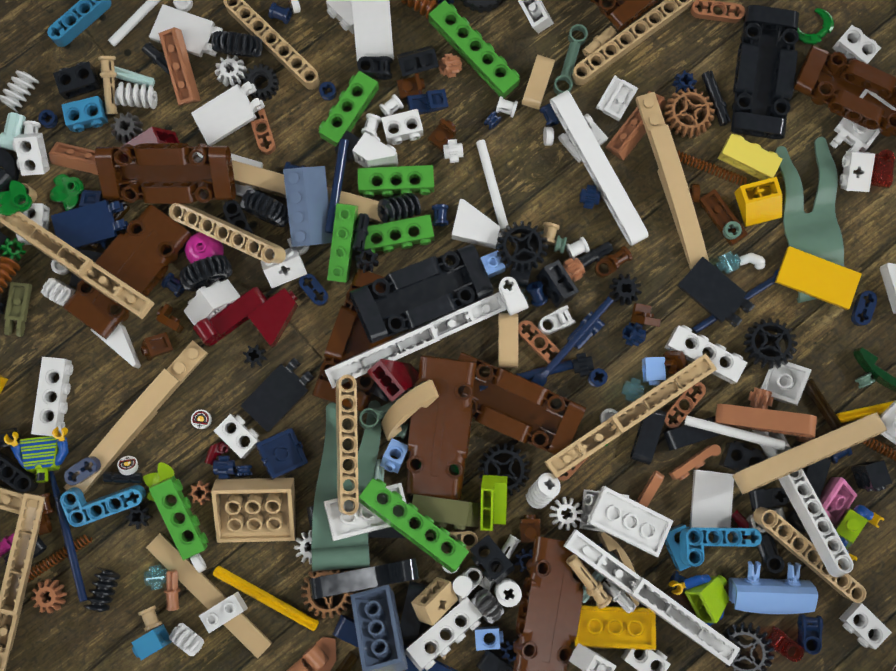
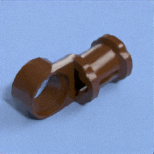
(613, 262)
(45, 524)

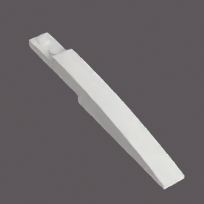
(417, 338)
(652, 597)

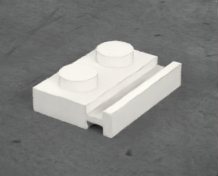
(616, 98)

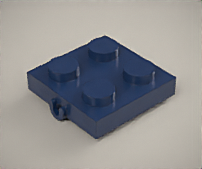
(281, 453)

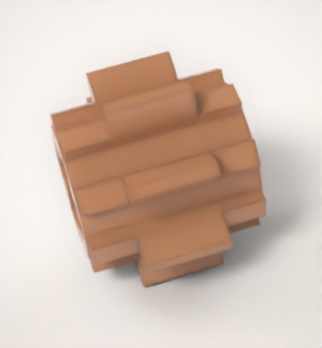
(450, 65)
(574, 268)
(760, 398)
(200, 486)

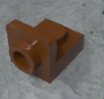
(410, 86)
(444, 132)
(642, 314)
(171, 322)
(156, 346)
(529, 528)

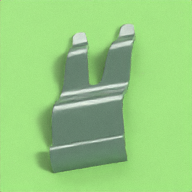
(818, 230)
(354, 550)

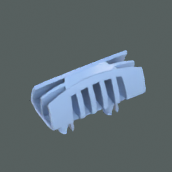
(773, 595)

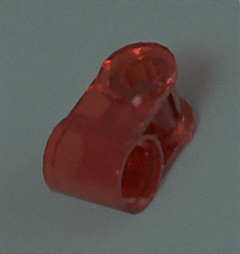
(883, 169)
(782, 644)

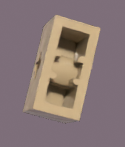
(434, 601)

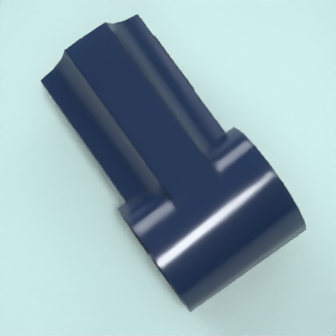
(592, 331)

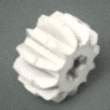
(227, 65)
(57, 291)
(573, 516)
(303, 544)
(186, 639)

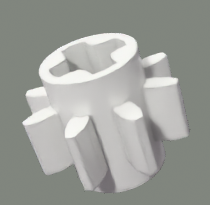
(453, 150)

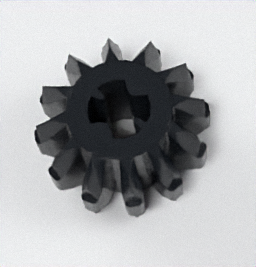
(631, 292)

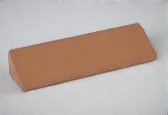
(179, 66)
(630, 132)
(73, 157)

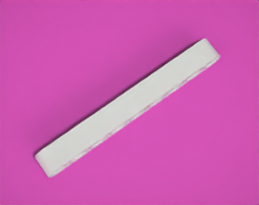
(599, 168)
(816, 518)

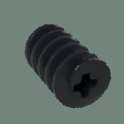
(398, 207)
(103, 589)

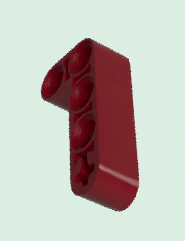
(230, 318)

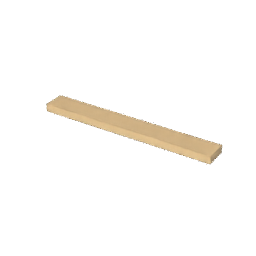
(208, 594)

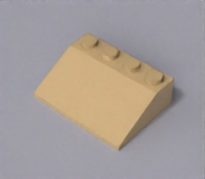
(254, 510)

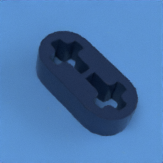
(310, 292)
(860, 306)
(80, 467)

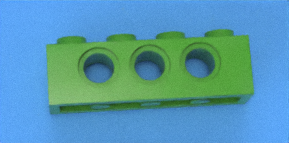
(358, 82)
(367, 176)
(403, 227)
(342, 242)
(185, 546)

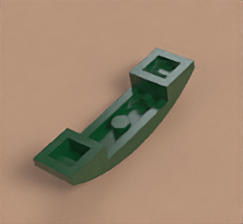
(867, 362)

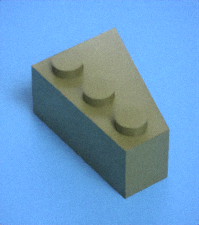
(448, 511)

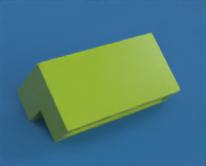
(493, 501)

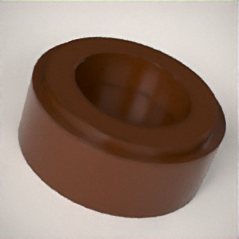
(695, 192)

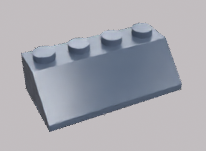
(307, 205)
(378, 630)

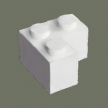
(211, 301)

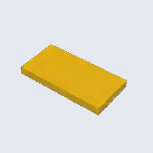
(818, 278)
(616, 629)

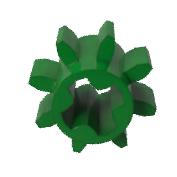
(17, 247)

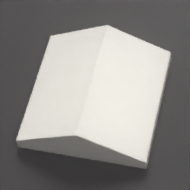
(787, 382)

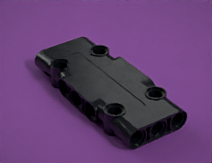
(765, 72)
(421, 293)

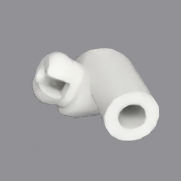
(752, 258)

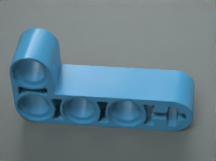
(83, 20)
(105, 502)
(720, 539)

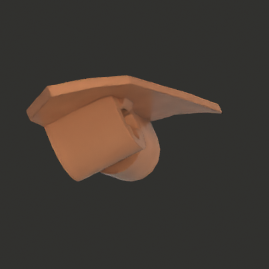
(318, 657)

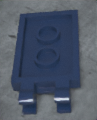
(89, 224)

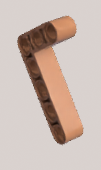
(767, 420)

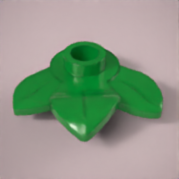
(63, 191)
(11, 199)

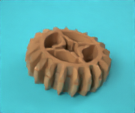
(692, 126)
(329, 600)

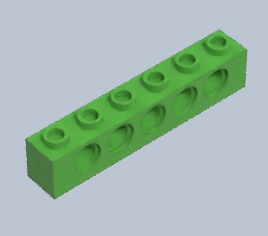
(447, 12)
(417, 536)

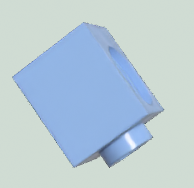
(492, 264)
(653, 370)
(395, 449)
(479, 638)

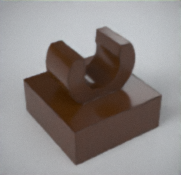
(675, 361)

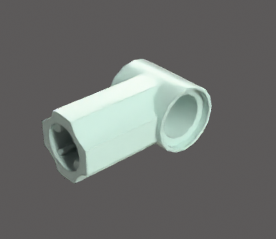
(13, 127)

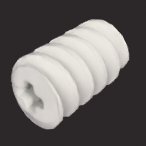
(18, 89)
(136, 96)
(543, 491)
(508, 600)

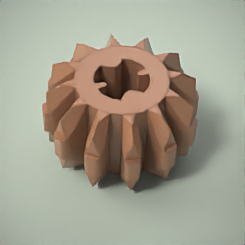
(42, 598)

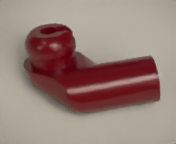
(215, 450)
(741, 521)

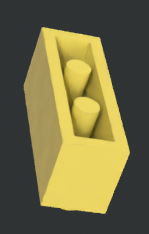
(750, 157)

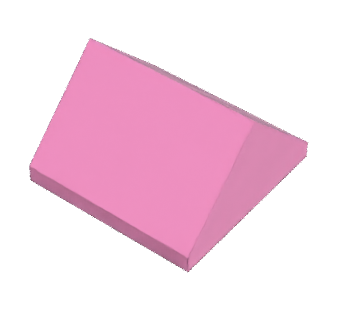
(837, 498)

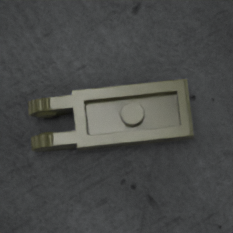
(17, 307)

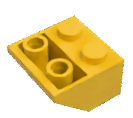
(760, 201)

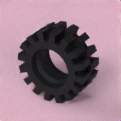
(265, 72)

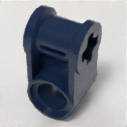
(811, 632)

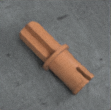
(172, 590)

